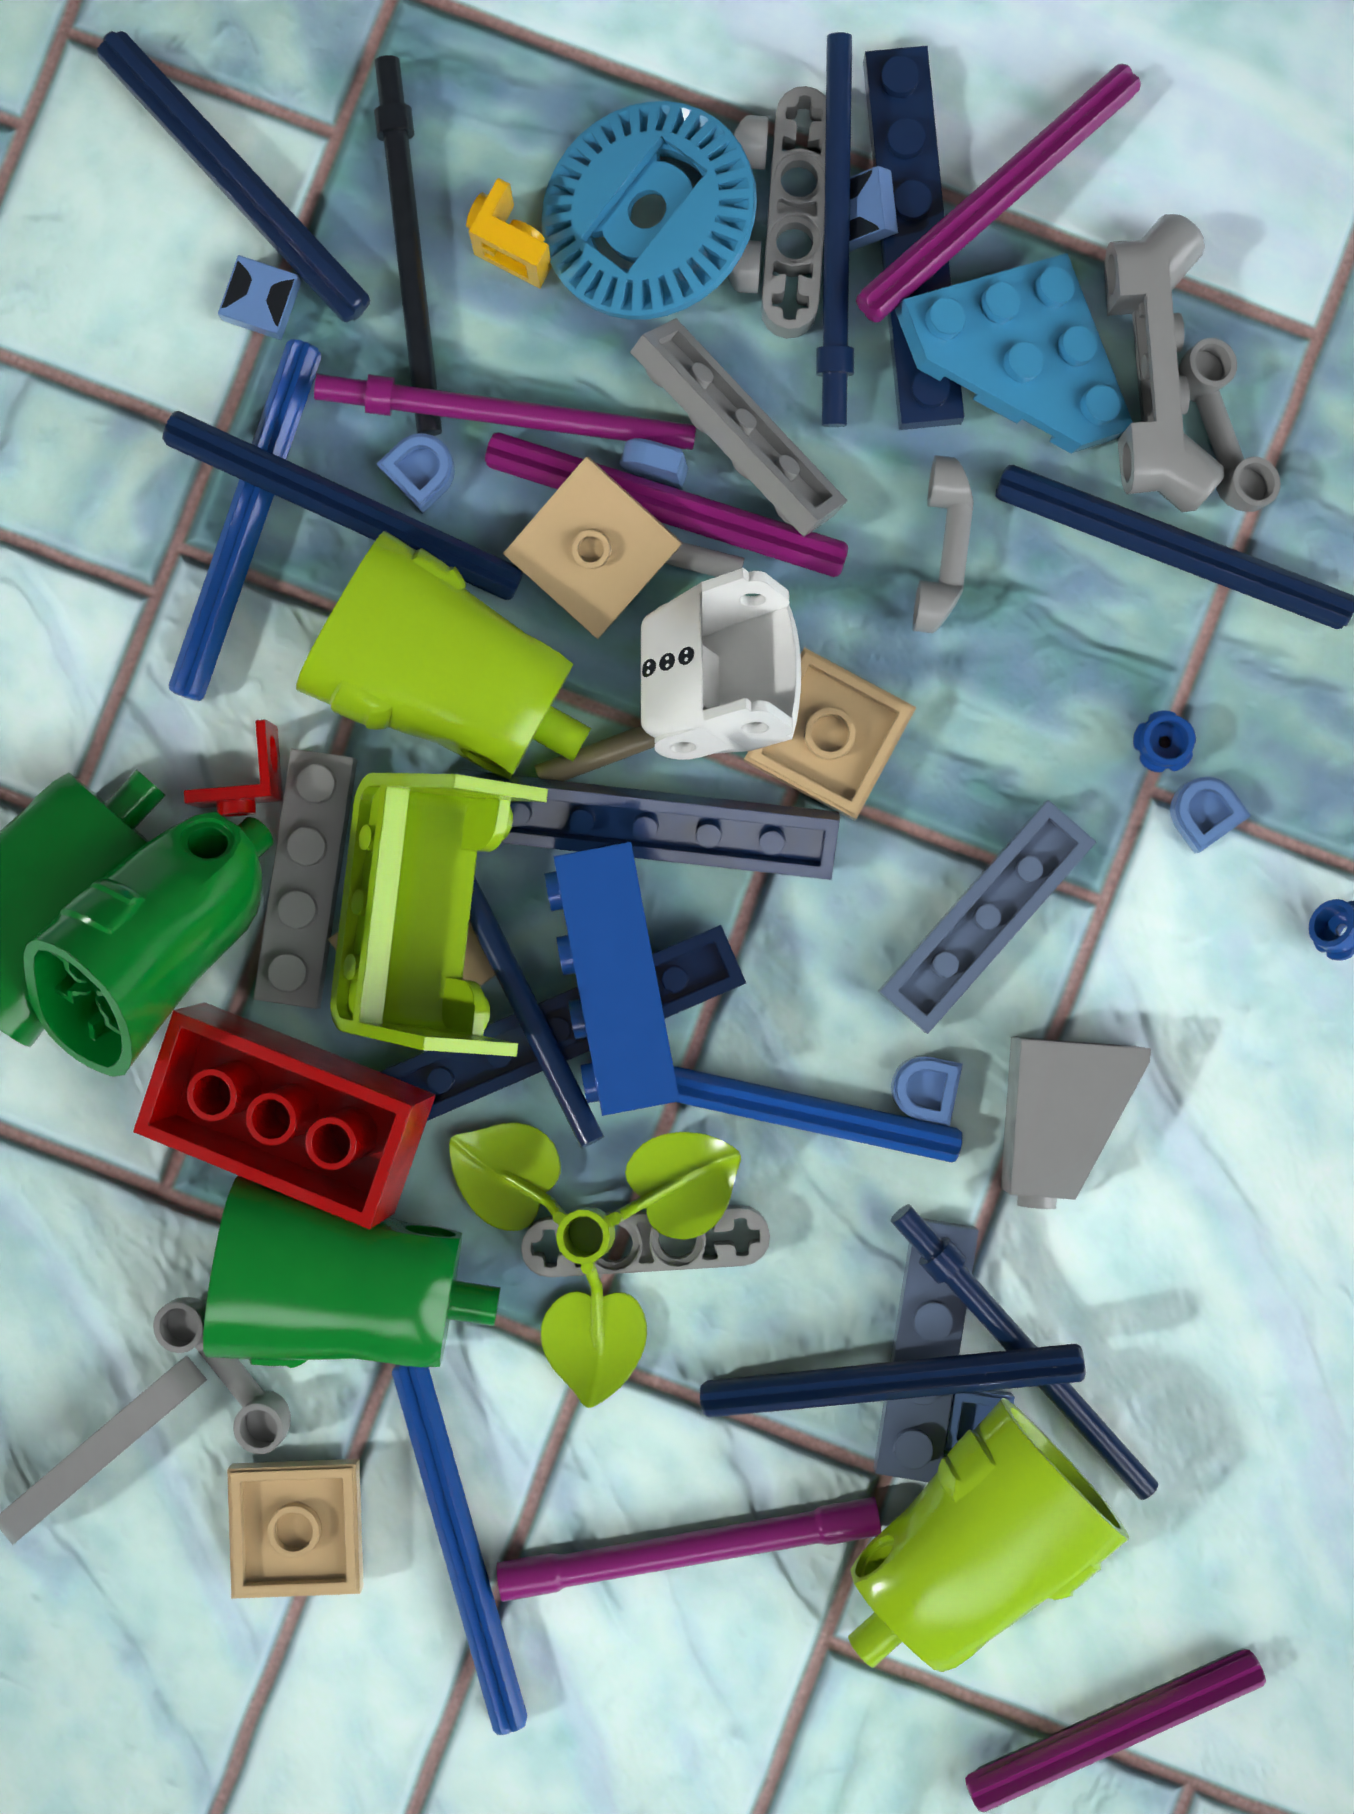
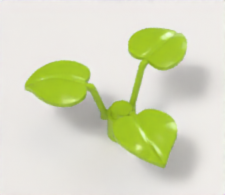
(680, 1182)

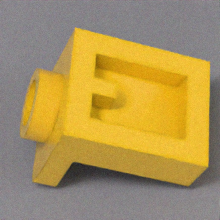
(511, 246)

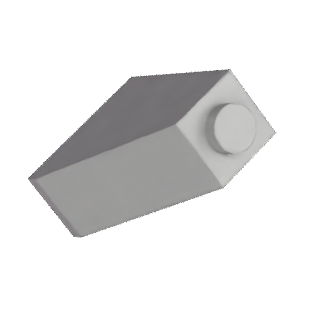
(1062, 1113)

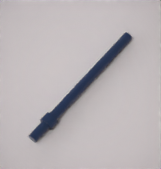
(835, 357)
(532, 1020)
(946, 1264)

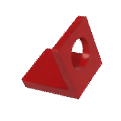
(242, 799)

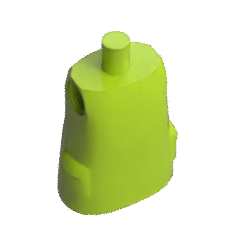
(438, 663)
(982, 1545)

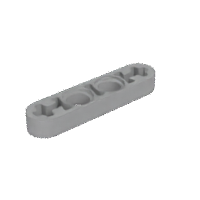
(794, 212)
(646, 1249)
(100, 1449)

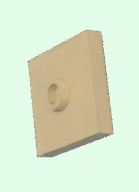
(592, 547)
(839, 737)
(295, 1528)

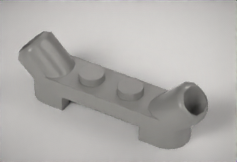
(1140, 283)

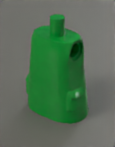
(49, 859)
(143, 937)
(321, 1288)

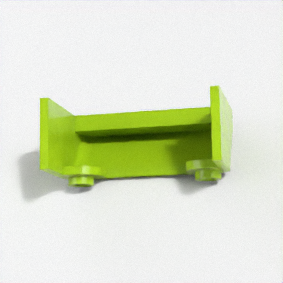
(411, 909)

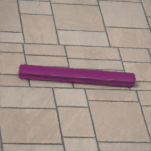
(1115, 1730)

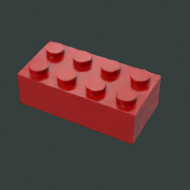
(284, 1113)

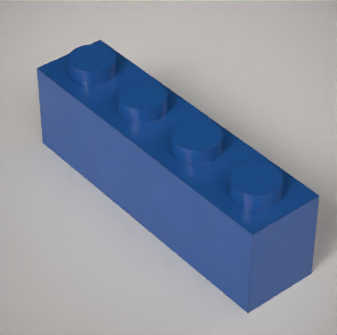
(614, 978)

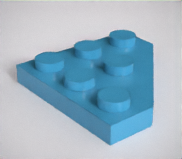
(1023, 350)

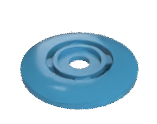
(614, 168)

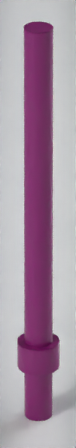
(382, 395)

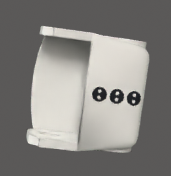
(721, 668)

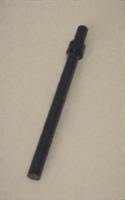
(395, 128)

